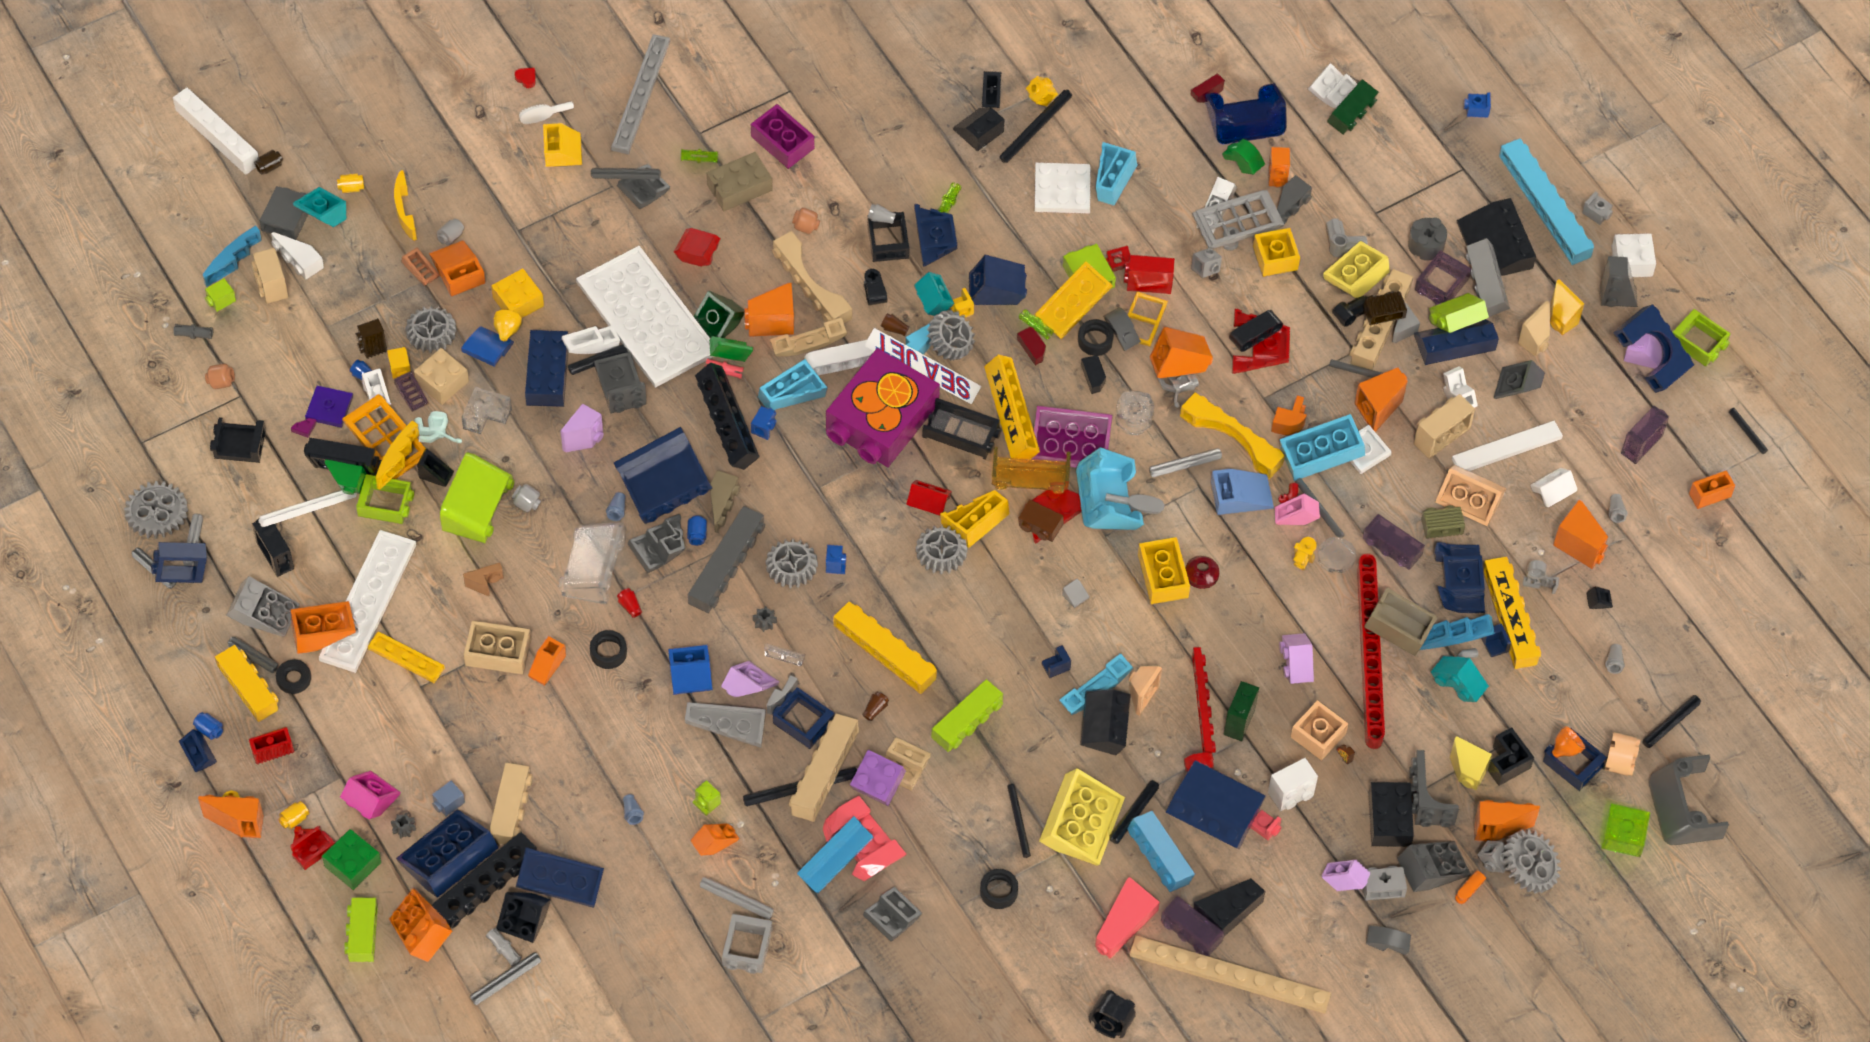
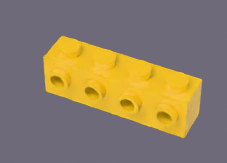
(246, 683)

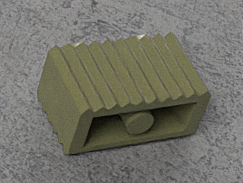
(1443, 522)

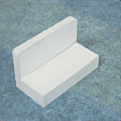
(1555, 486)

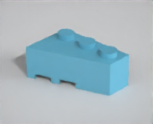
(792, 387)

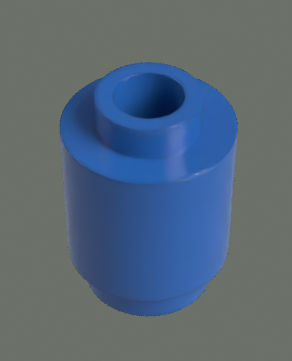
(697, 530)
(208, 725)

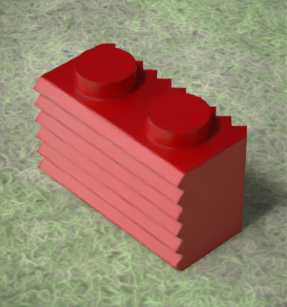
(271, 745)

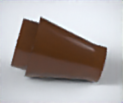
(894, 324)
(876, 704)

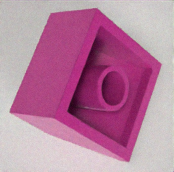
(369, 794)

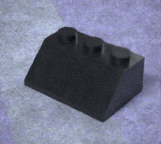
(1105, 720)

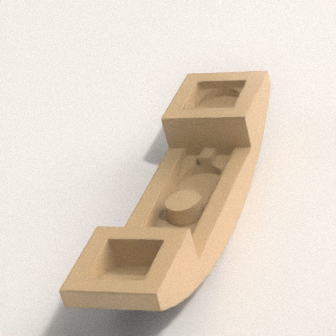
(809, 341)

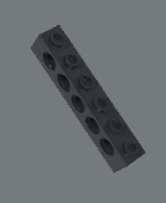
(727, 416)
(485, 872)

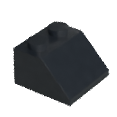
(980, 127)

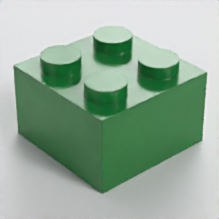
(351, 859)

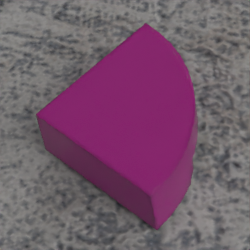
(304, 427)

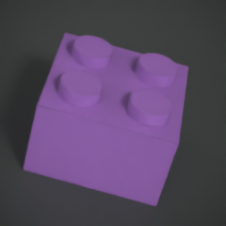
(878, 777)

